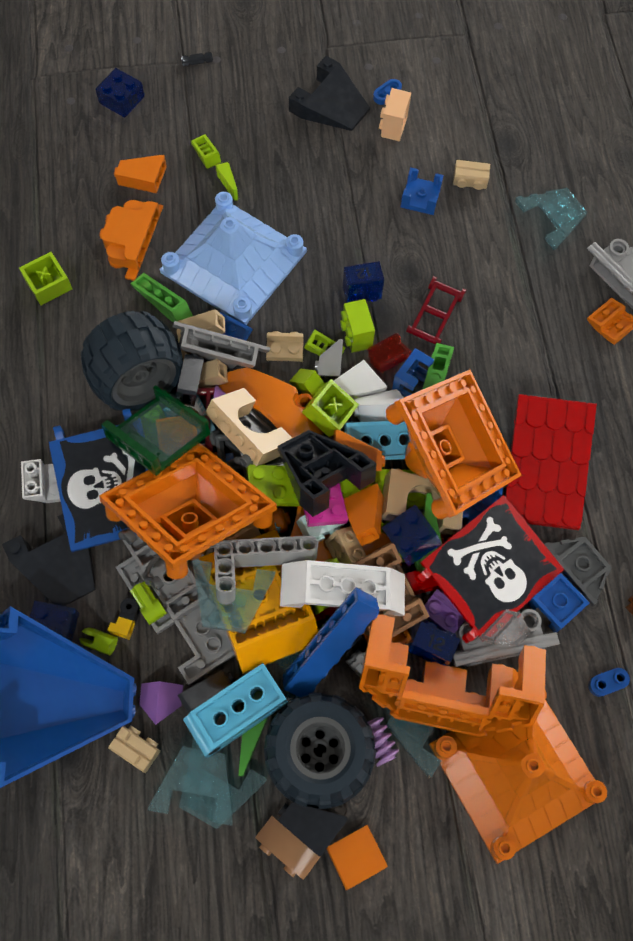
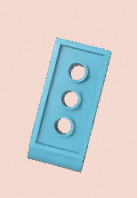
(375, 430)
(203, 719)

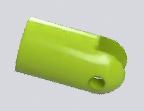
(102, 641)

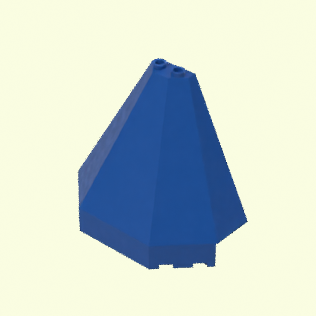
(53, 696)

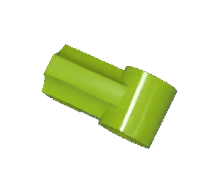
(150, 606)

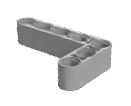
(257, 553)

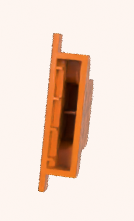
(129, 234)

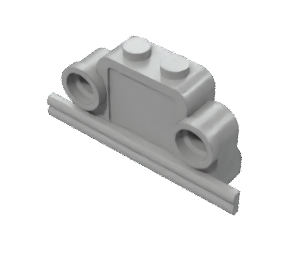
(615, 267)
(218, 346)
(481, 652)

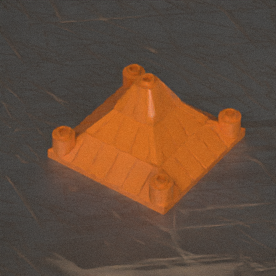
(454, 443)
(188, 507)
(518, 781)

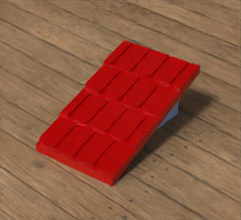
(553, 457)

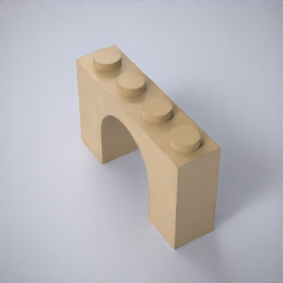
(213, 371)
(226, 413)
(396, 490)

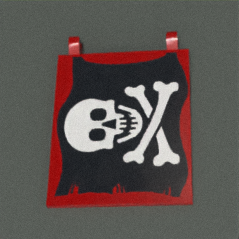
(491, 566)

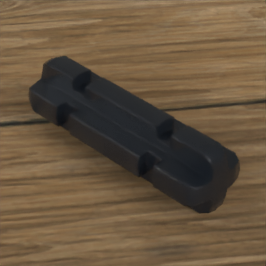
(197, 59)

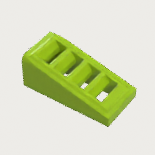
(207, 151)
(226, 177)
(315, 335)

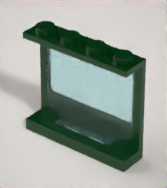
(159, 432)

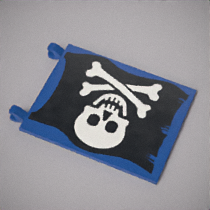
(84, 470)

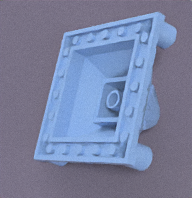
(233, 260)

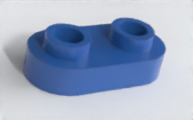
(382, 91)
(609, 681)

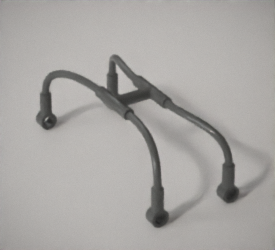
(130, 537)

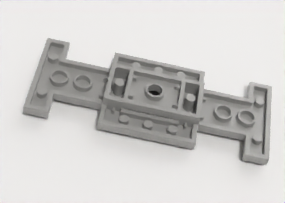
(182, 608)

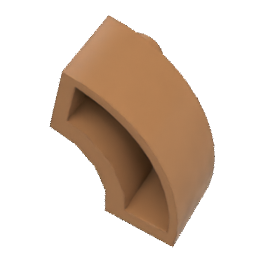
(287, 848)

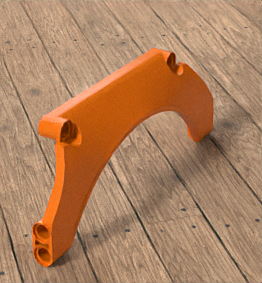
(282, 407)

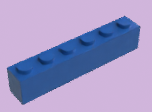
(331, 643)

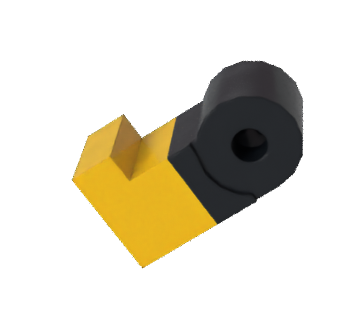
(127, 619)

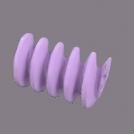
(382, 745)

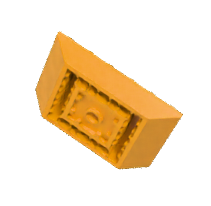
(274, 629)

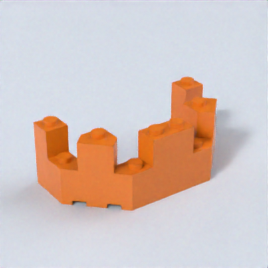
(441, 695)

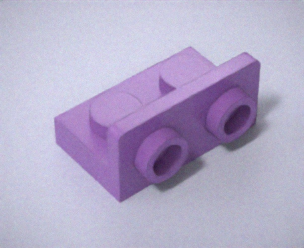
(443, 612)

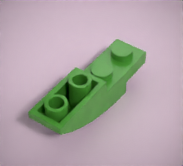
(438, 370)

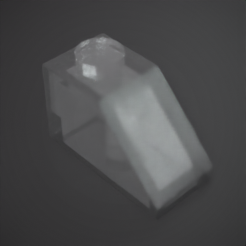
(507, 630)

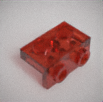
(388, 353)

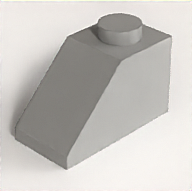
(330, 361)

